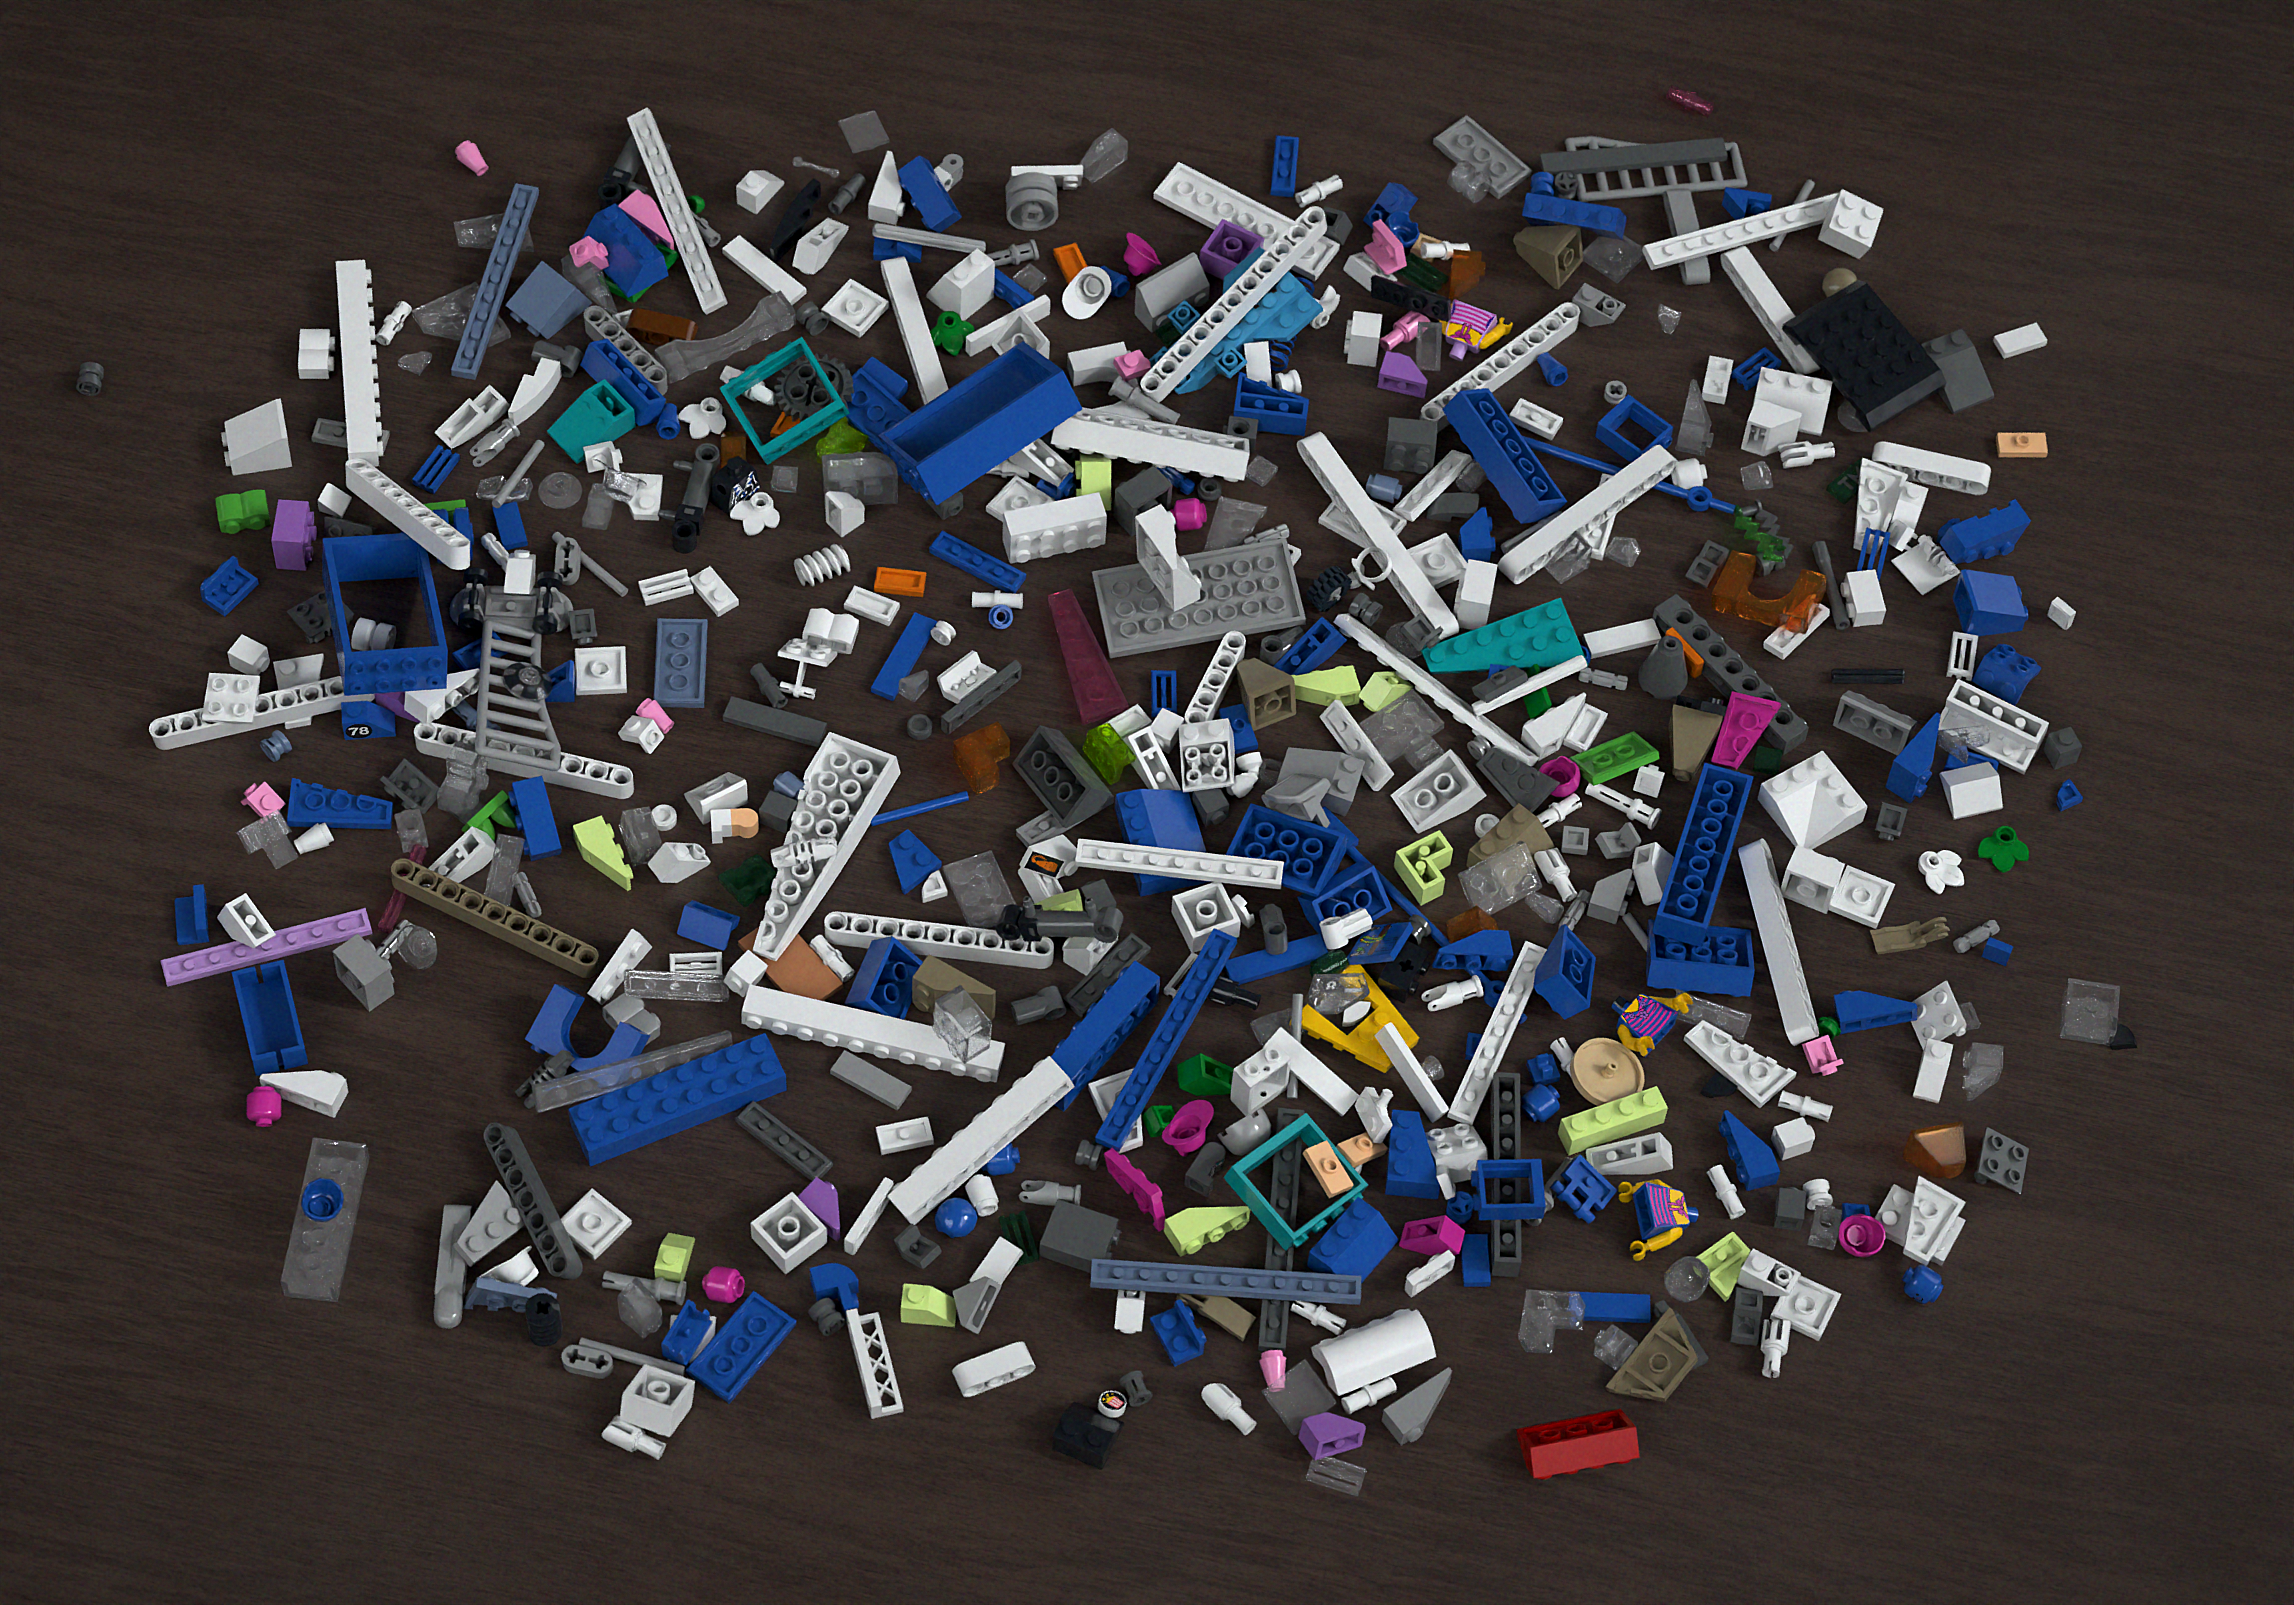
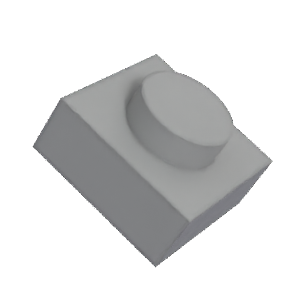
(1575, 840)

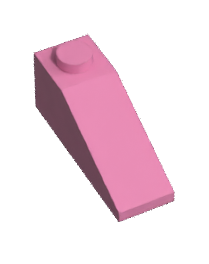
(647, 217)

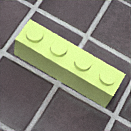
(1612, 1120)

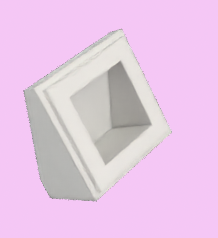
(333, 501)

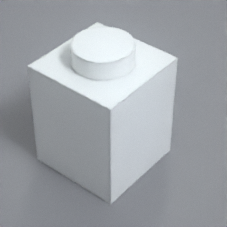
(248, 656)
(1166, 729)
(745, 971)
(1793, 1138)

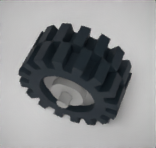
(1328, 588)

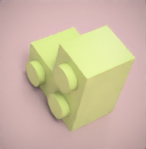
(1095, 477)
(1420, 866)

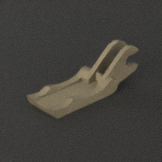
(1908, 936)
(1222, 1311)

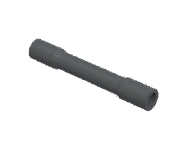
(1837, 607)

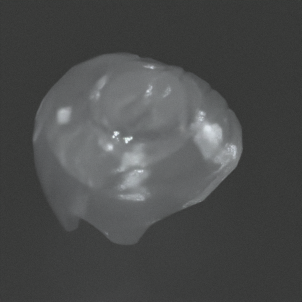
(1687, 1279)

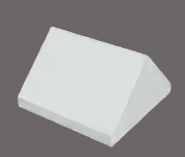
(1021, 329)
(1972, 790)
(720, 793)

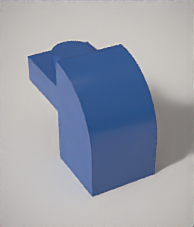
(835, 1282)

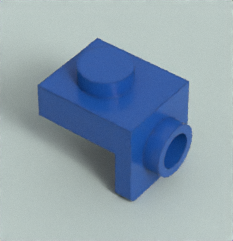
(1058, 493)

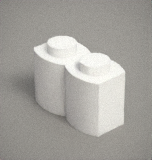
(315, 353)
(831, 630)

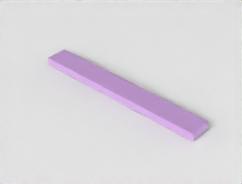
(285, 943)

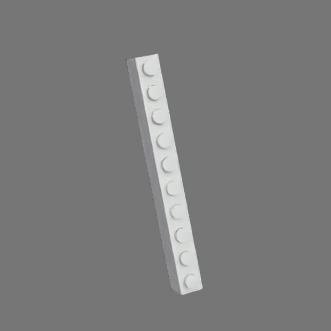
(357, 361)
(863, 1032)

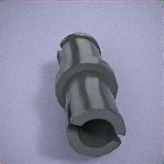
(847, 193)
(768, 686)

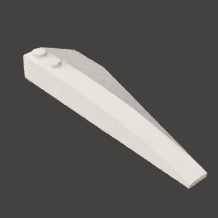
(841, 798)

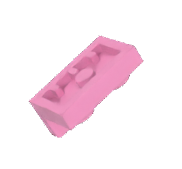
(1386, 249)

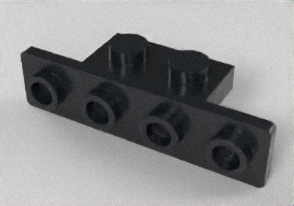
(1411, 298)

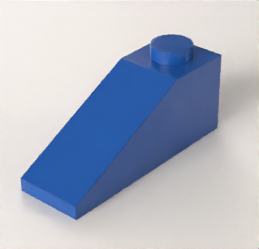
(1312, 649)
(1867, 1010)

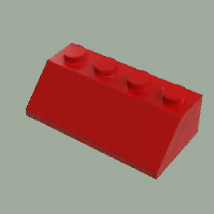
(1578, 1443)

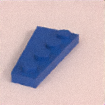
(337, 808)

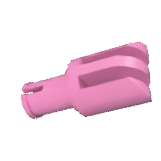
(1403, 330)

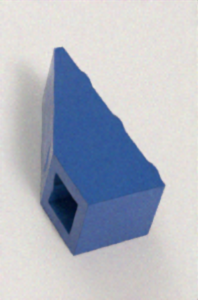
(1477, 952)
(1752, 1156)

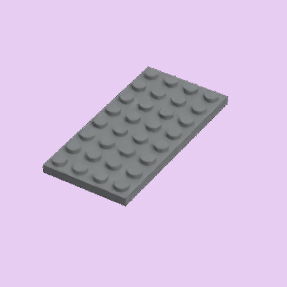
(1241, 591)

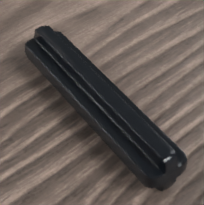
(1880, 676)

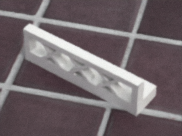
(865, 1363)

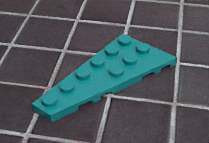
(1524, 639)

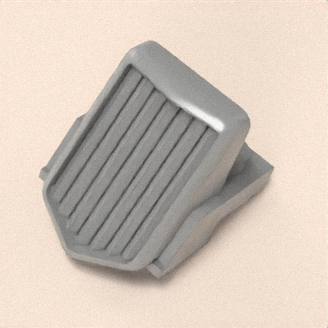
(1299, 797)

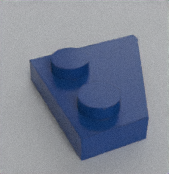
(912, 860)

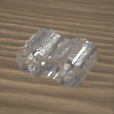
(263, 831)

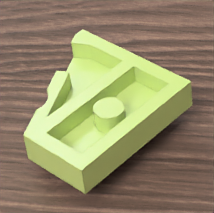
(1725, 1263)

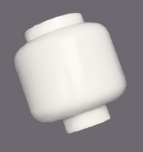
(1689, 474)

